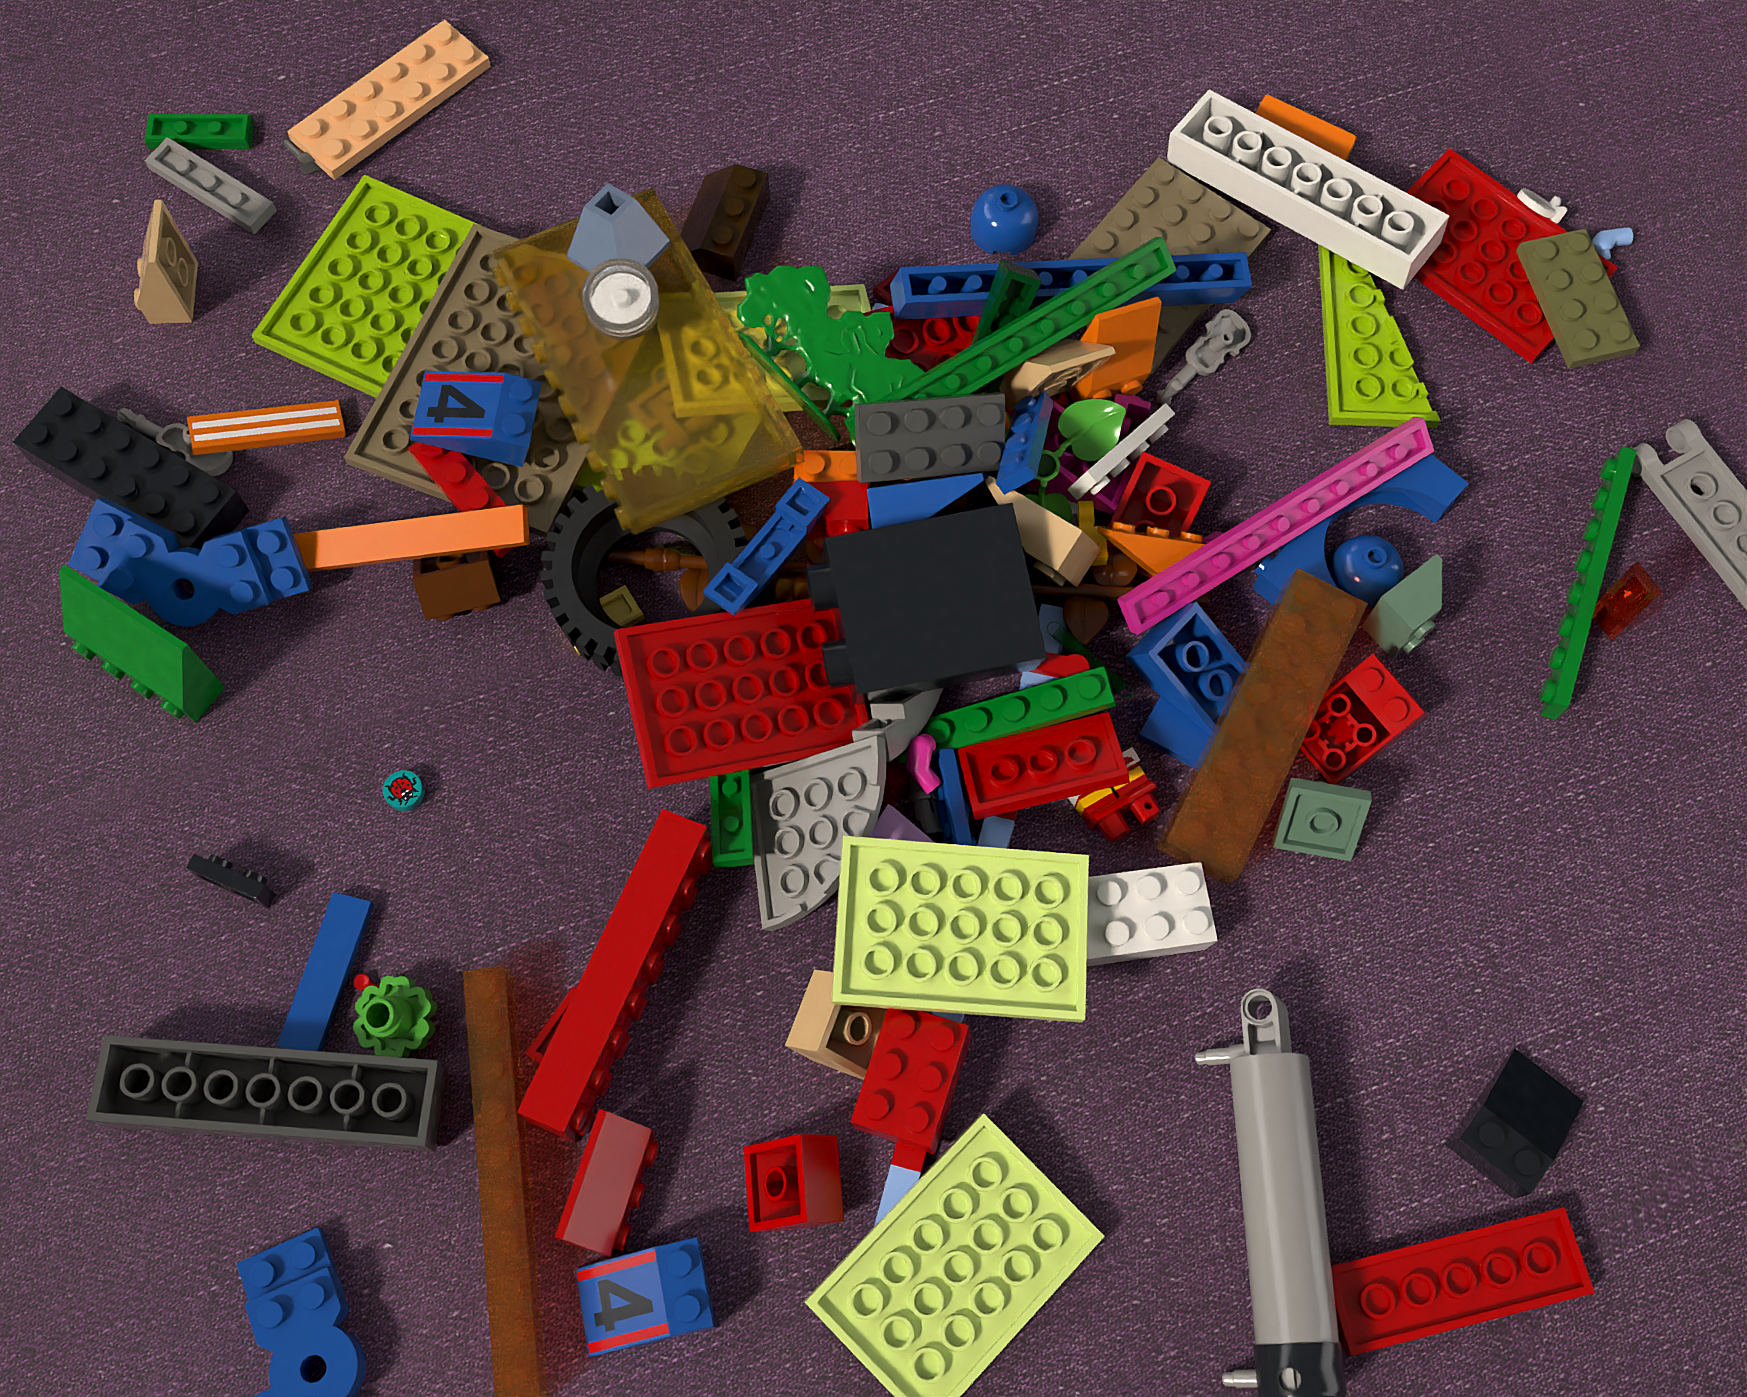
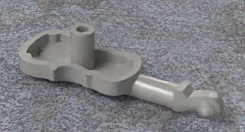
(1224, 336)
(177, 440)

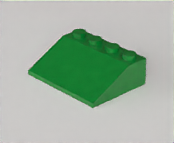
(135, 648)

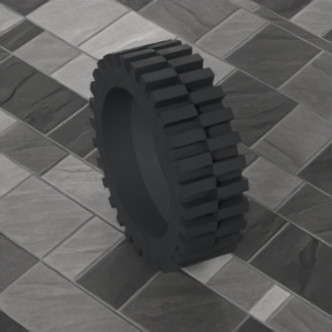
(589, 539)

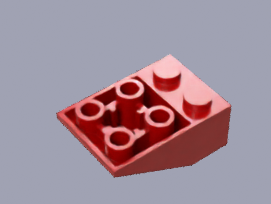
(1359, 720)

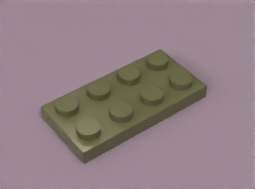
(1577, 298)

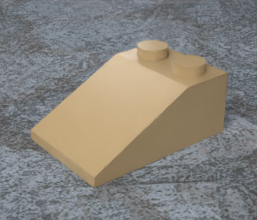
(166, 271)
(1054, 370)
(1056, 545)

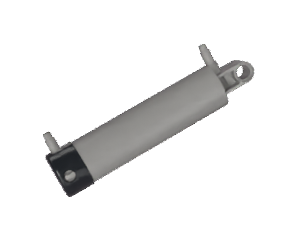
(1282, 1211)

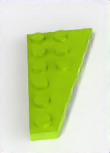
(1365, 353)

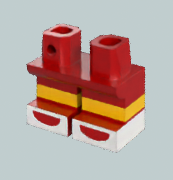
(1104, 807)

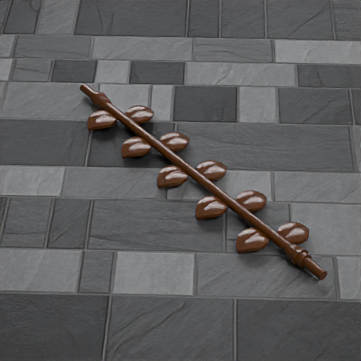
(1082, 613)

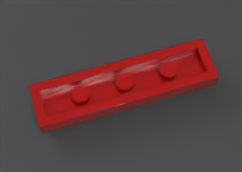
(457, 480)

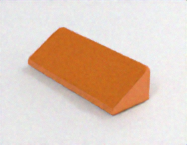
(1307, 127)

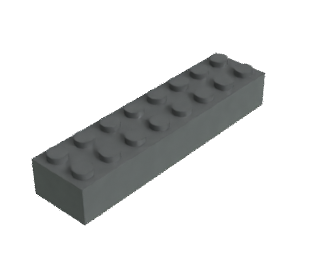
(268, 1093)

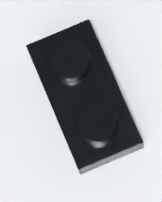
(219, 873)

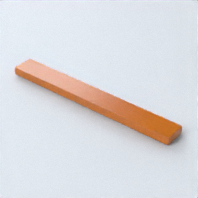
(414, 538)

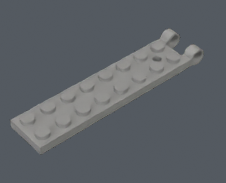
(1713, 520)

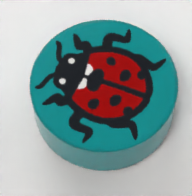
(403, 790)

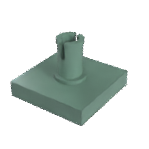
(1321, 819)

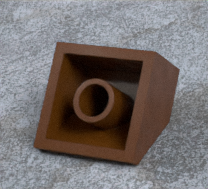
(455, 584)

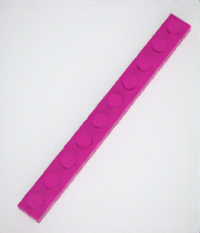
(1275, 525)

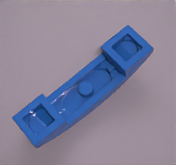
(769, 550)

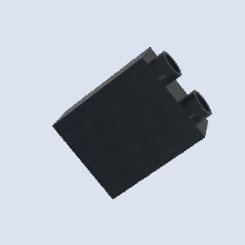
(927, 605)

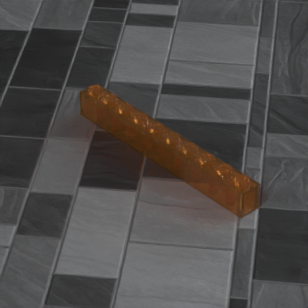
(504, 1185)

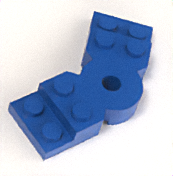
(229, 573)
(298, 1316)

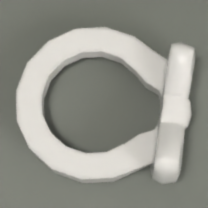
(1541, 206)

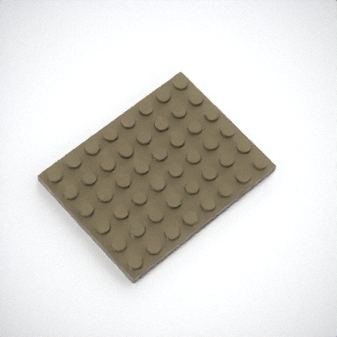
(474, 331)

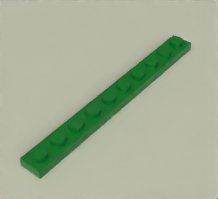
(1040, 326)

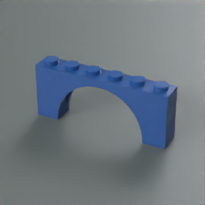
(1423, 487)

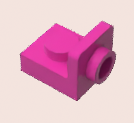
(1135, 411)

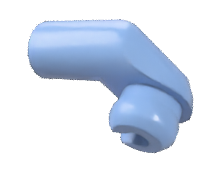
(1611, 238)

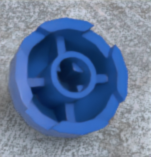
(1004, 220)
(1366, 568)

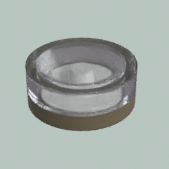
(621, 299)

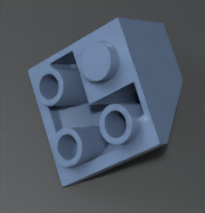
(613, 228)

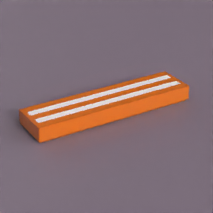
(265, 427)

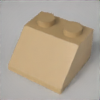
(834, 1033)

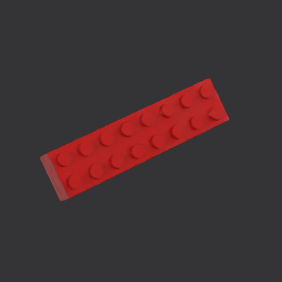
(617, 978)

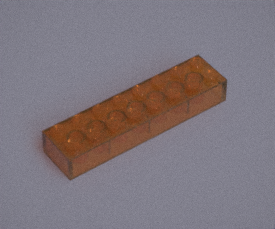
(1262, 726)

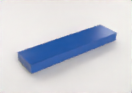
(326, 973)

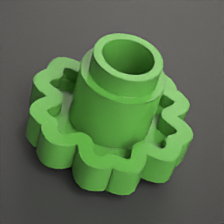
(395, 1017)

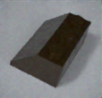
(726, 219)

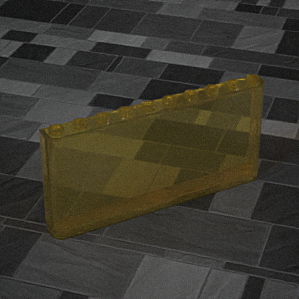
(662, 413)

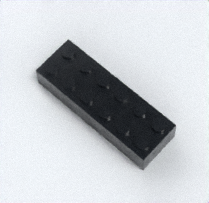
(116, 462)

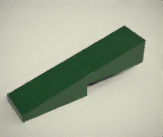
(1007, 300)

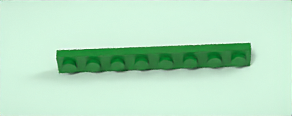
(1584, 592)

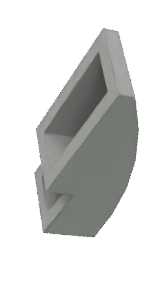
(898, 720)

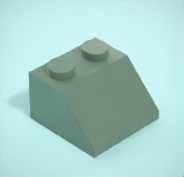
(1407, 610)

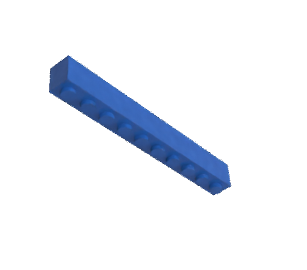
(964, 288)

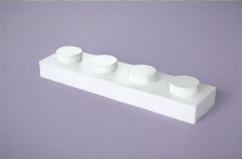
(1116, 459)

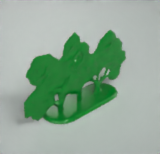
(839, 353)

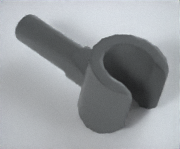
(305, 159)

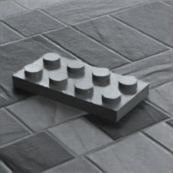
(929, 436)

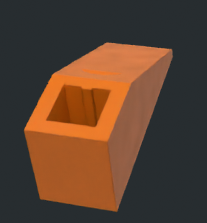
(1152, 549)

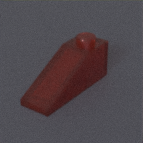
(1628, 602)

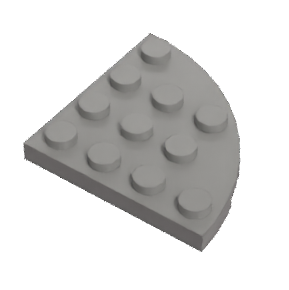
(801, 824)

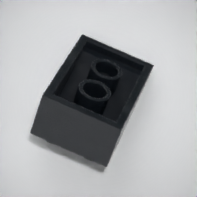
(1516, 1125)

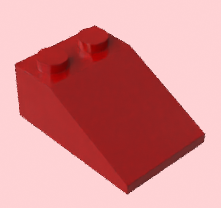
(1160, 498)

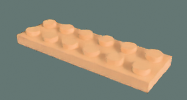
(389, 99)

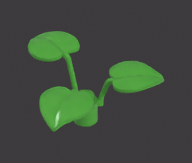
(1092, 432)

